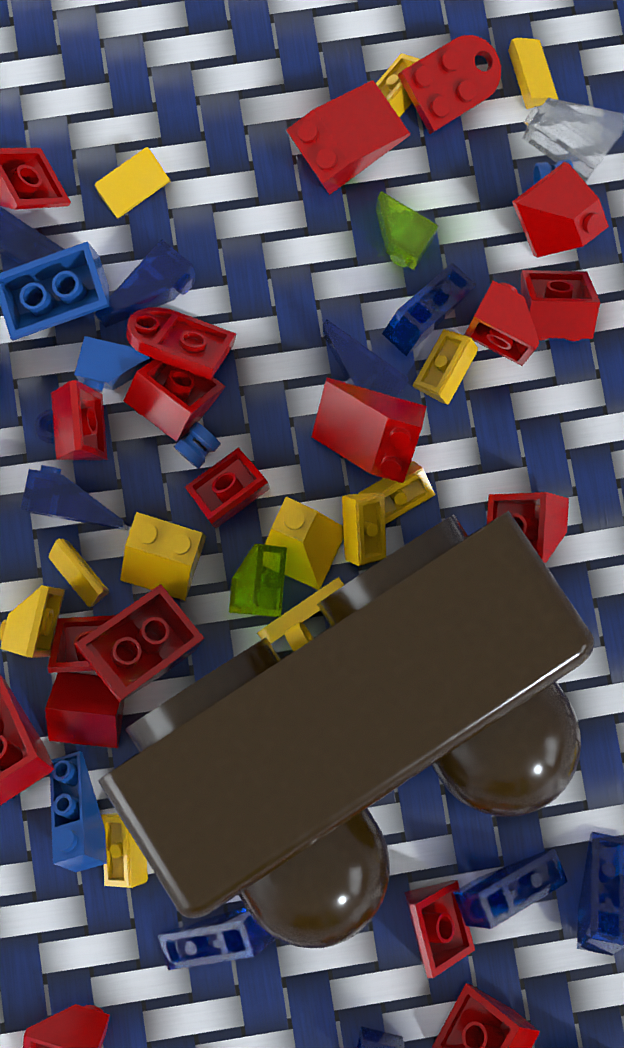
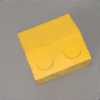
(162, 555)

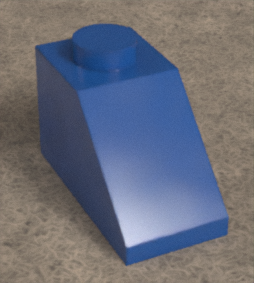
(107, 364)

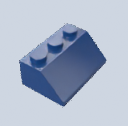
(53, 290)

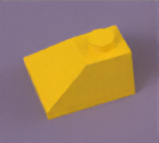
(309, 540)
(33, 623)

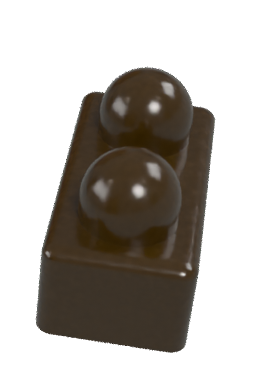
(272, 762)

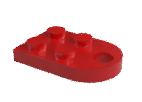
(449, 82)
(179, 340)

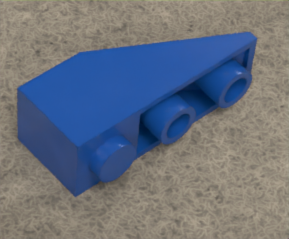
(75, 816)

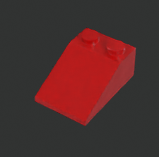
(347, 134)
(369, 428)
(140, 643)
(21, 749)

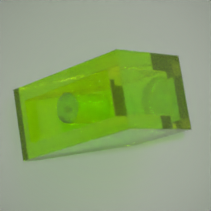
(403, 231)
(259, 582)

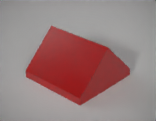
(78, 422)
(227, 487)
(68, 631)
(83, 711)
(439, 927)

